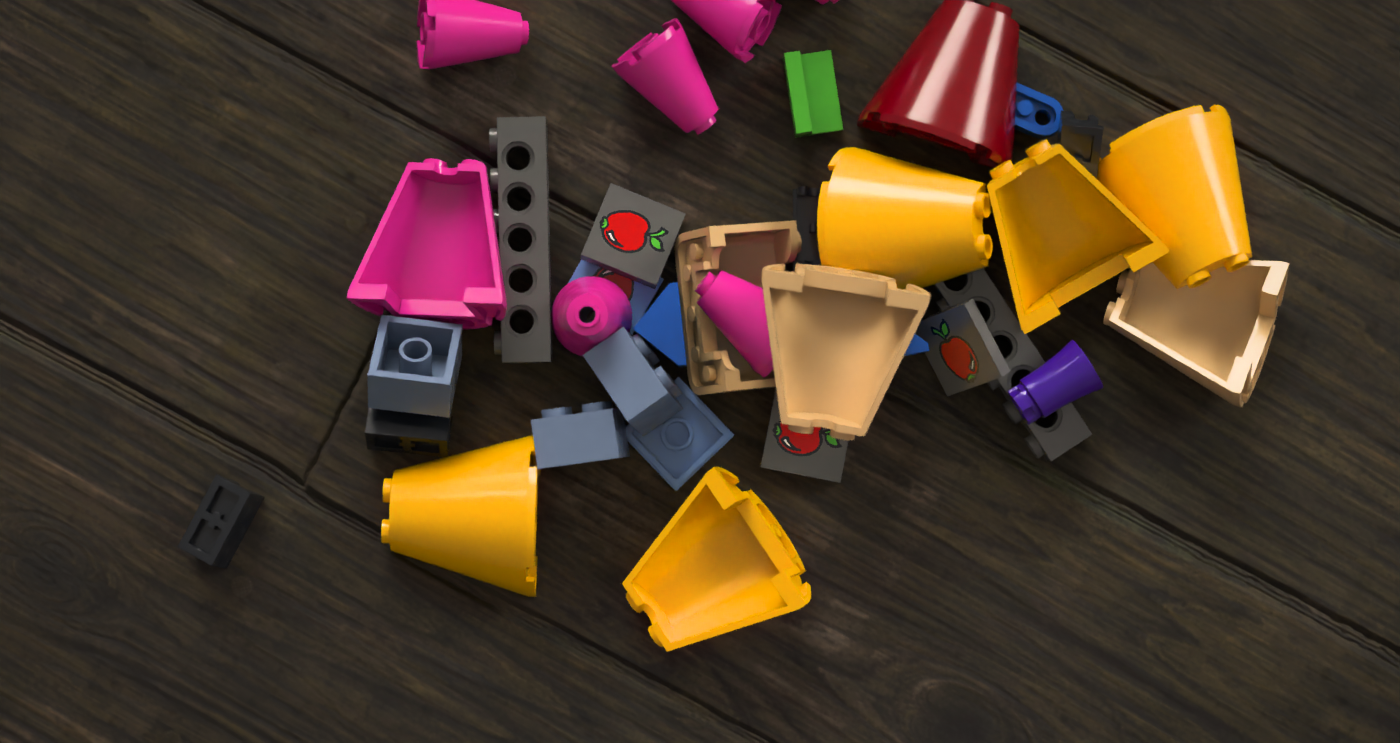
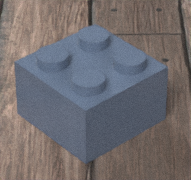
(415, 366)
(636, 386)
(579, 437)

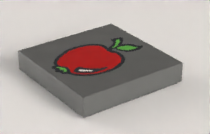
(632, 236)
(961, 348)
(802, 454)

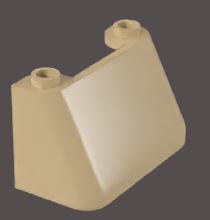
(741, 251)

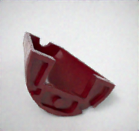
(955, 83)

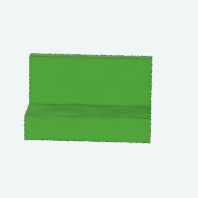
(812, 93)

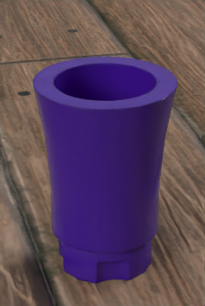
(1055, 384)

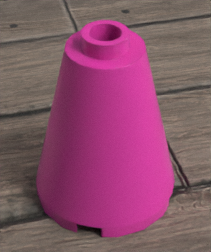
(734, 22)
(466, 32)
(670, 77)
(610, 308)
(740, 315)

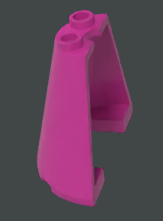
(435, 249)

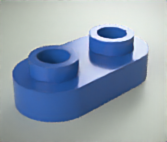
(1030, 103)

